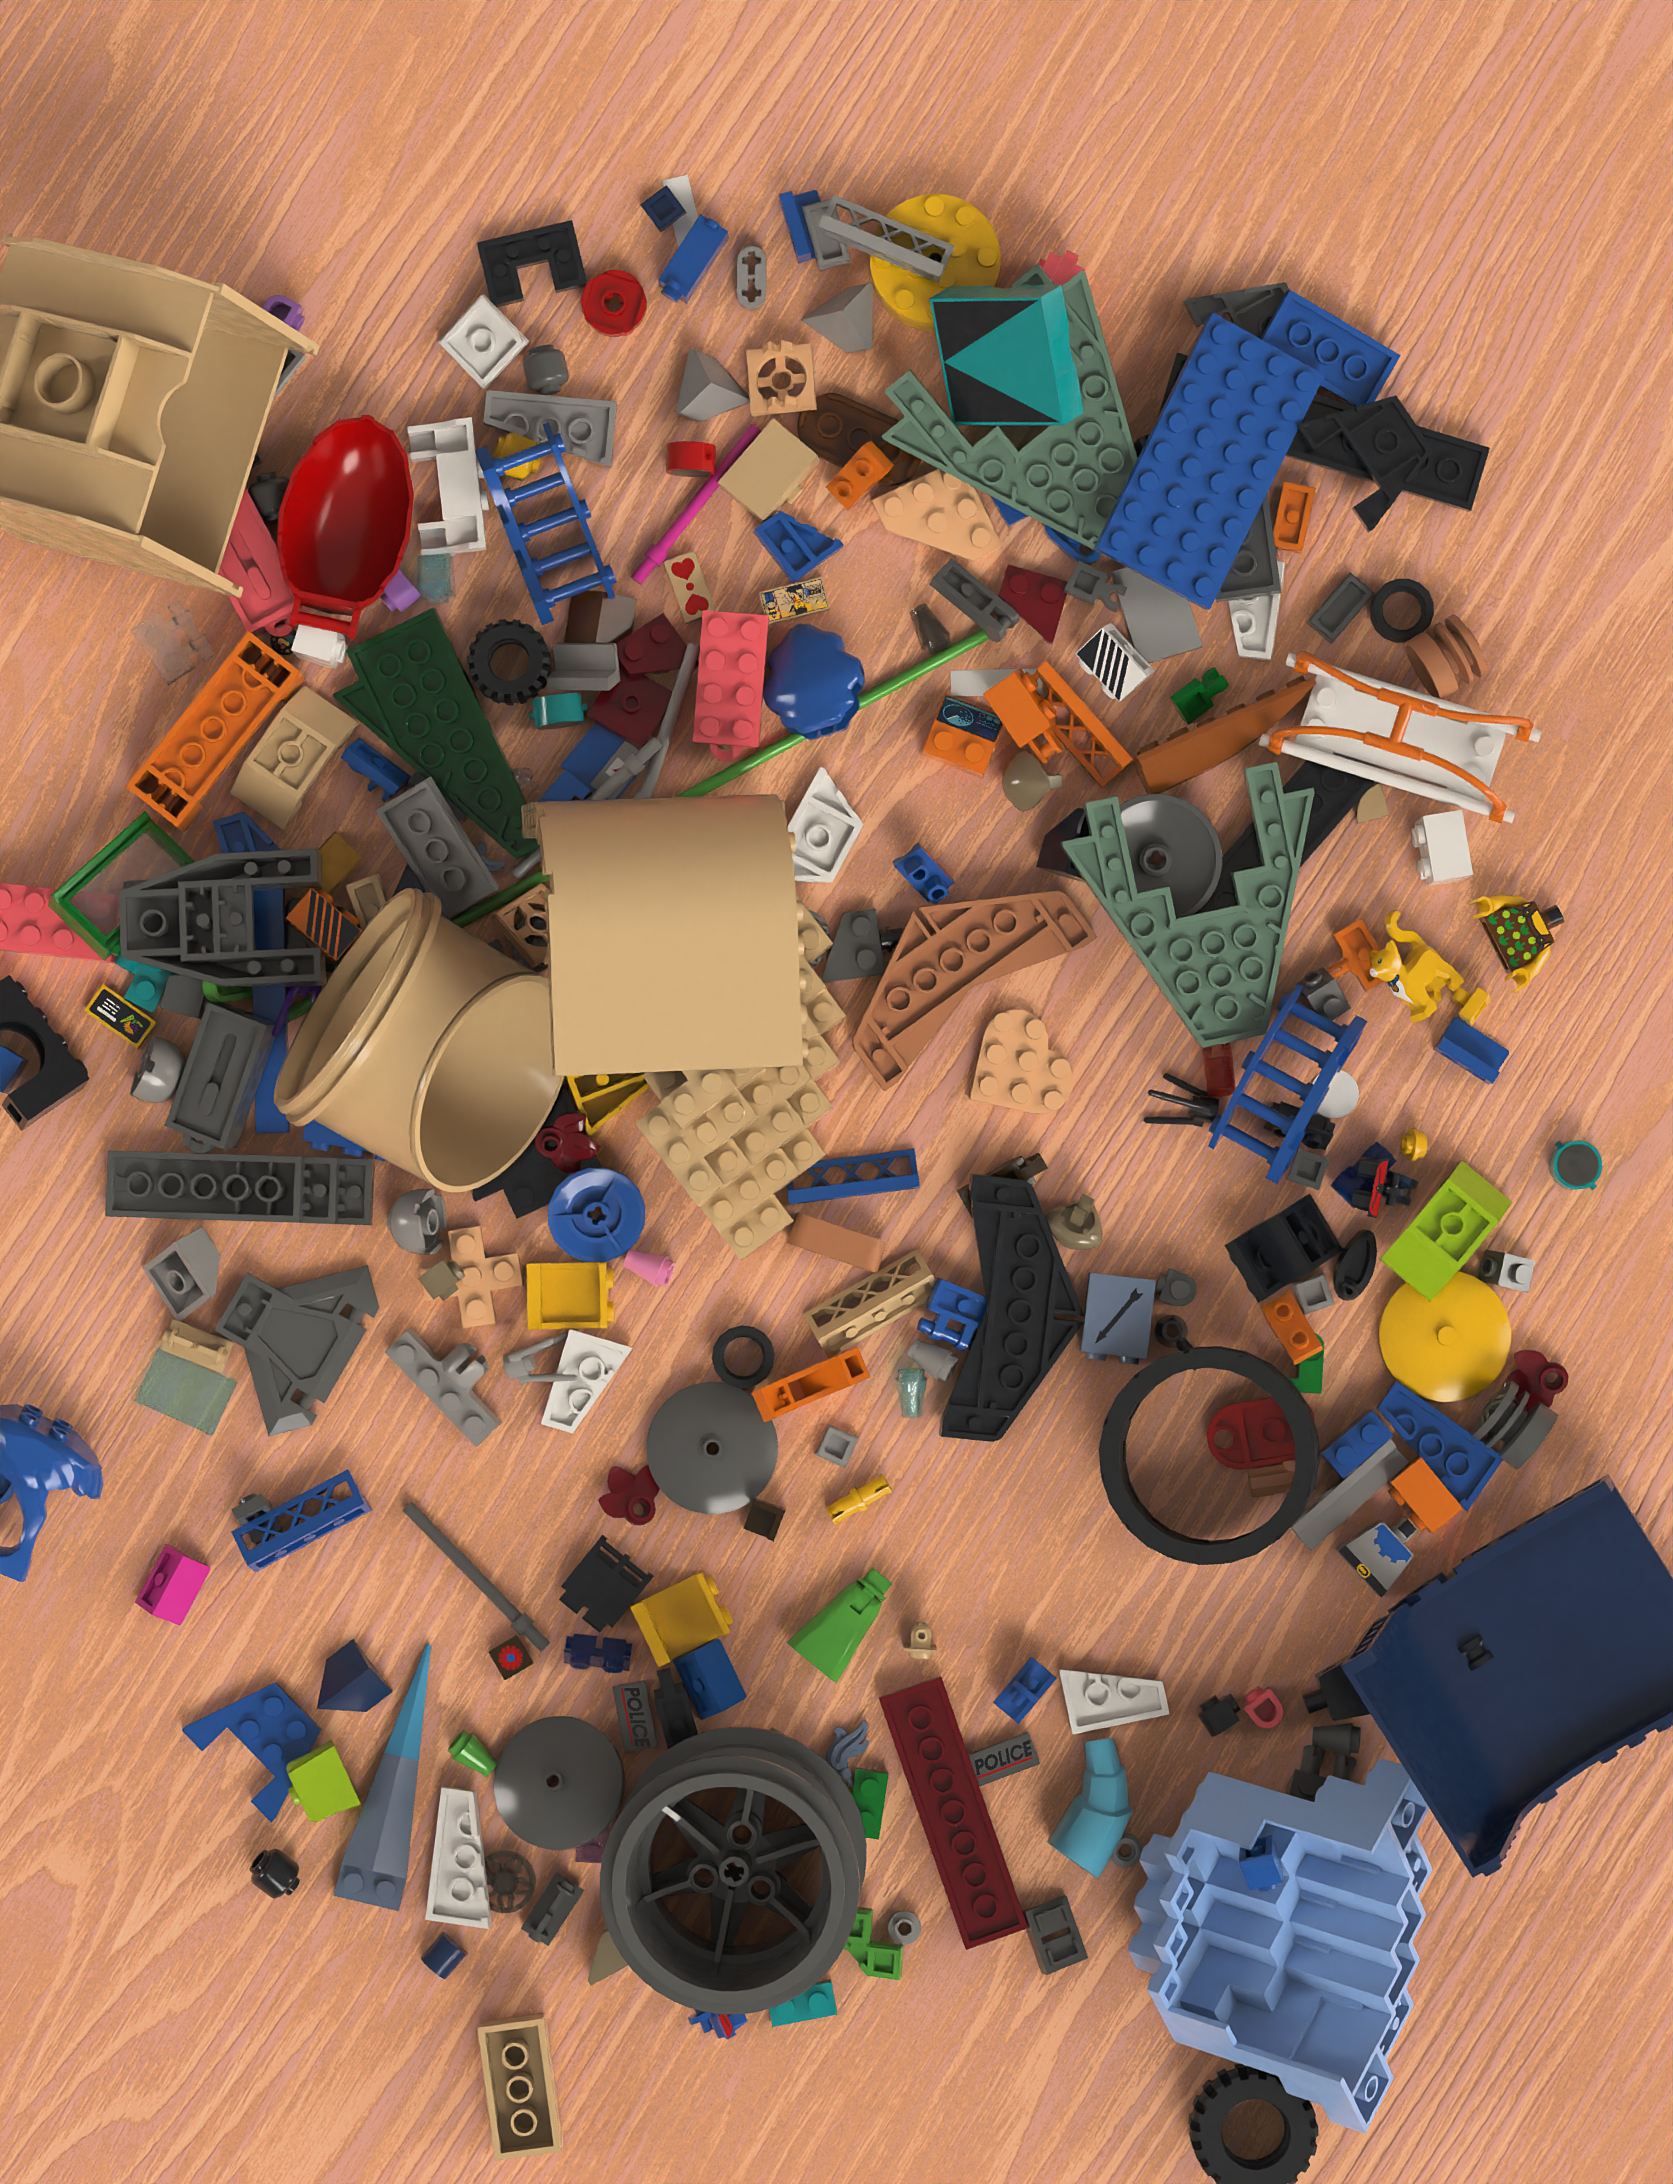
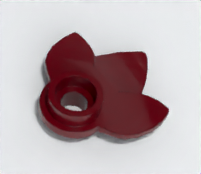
(571, 1142)
(1532, 1377)
(628, 1490)

